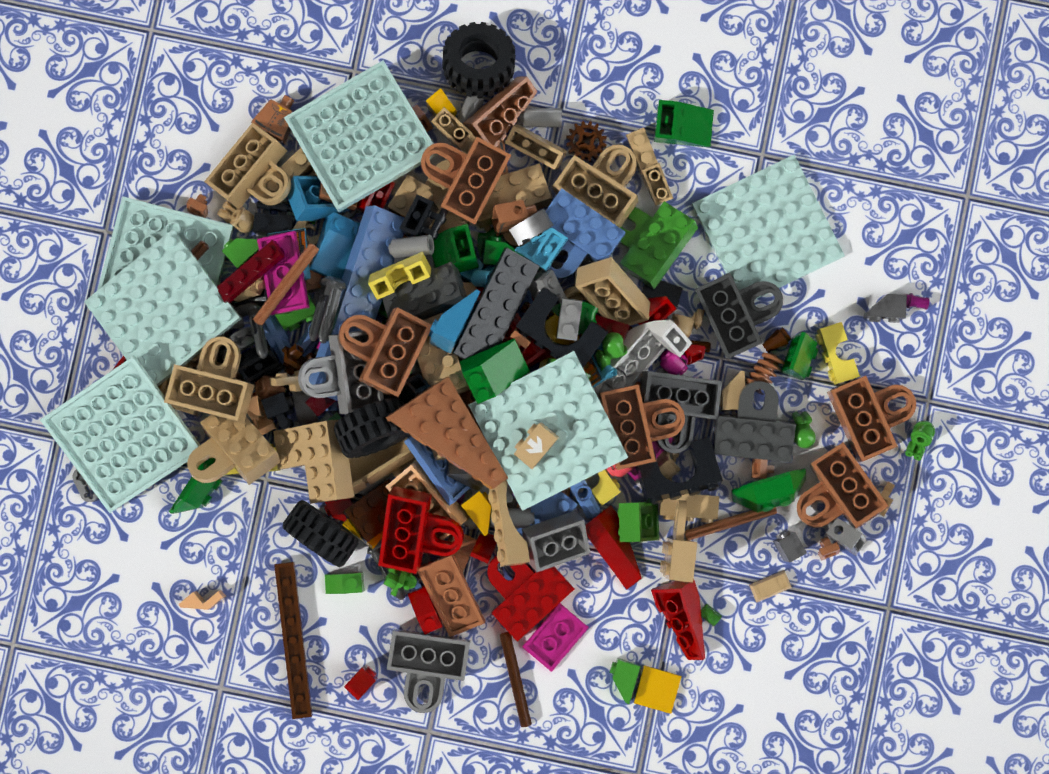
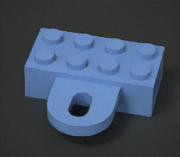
(586, 232)

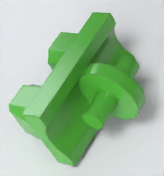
(401, 579)

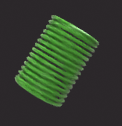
(712, 614)

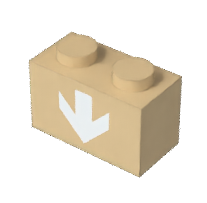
(535, 445)

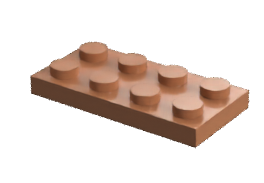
(451, 595)

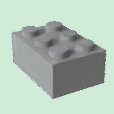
(556, 541)

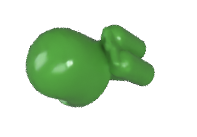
(612, 348)
(804, 434)
(921, 437)

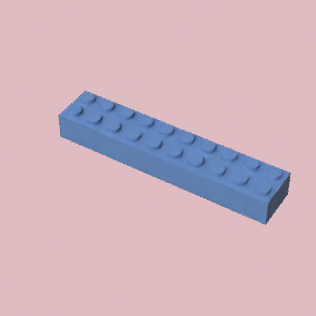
(367, 256)

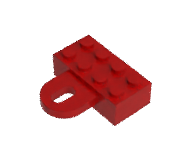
(412, 530)
(526, 596)

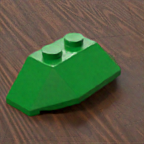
(771, 491)
(196, 493)

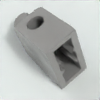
(849, 539)

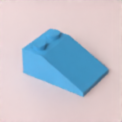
(306, 201)
(334, 245)
(451, 323)

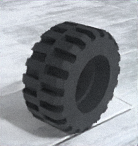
(478, 38)
(367, 429)
(320, 533)

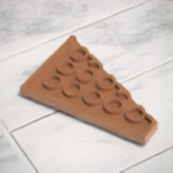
(446, 426)

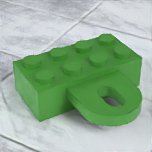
(655, 242)

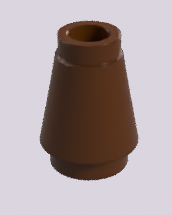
(777, 340)

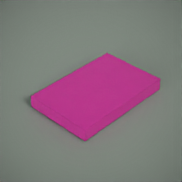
(555, 637)

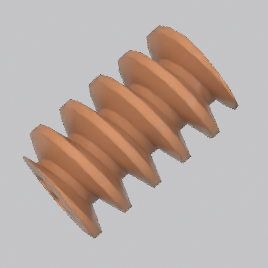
(765, 369)

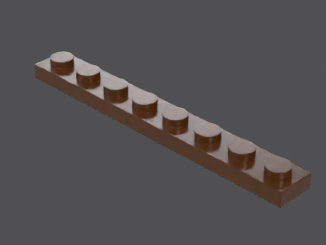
(293, 640)

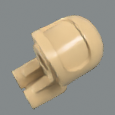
(238, 218)
(686, 323)

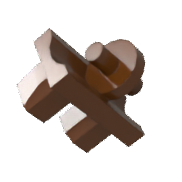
(293, 358)

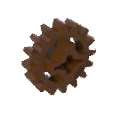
(581, 134)

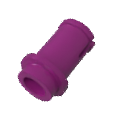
(917, 301)

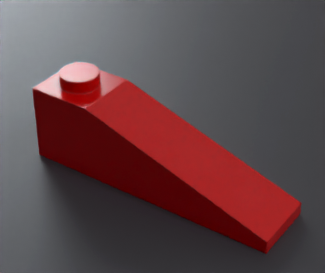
(619, 556)
(682, 610)

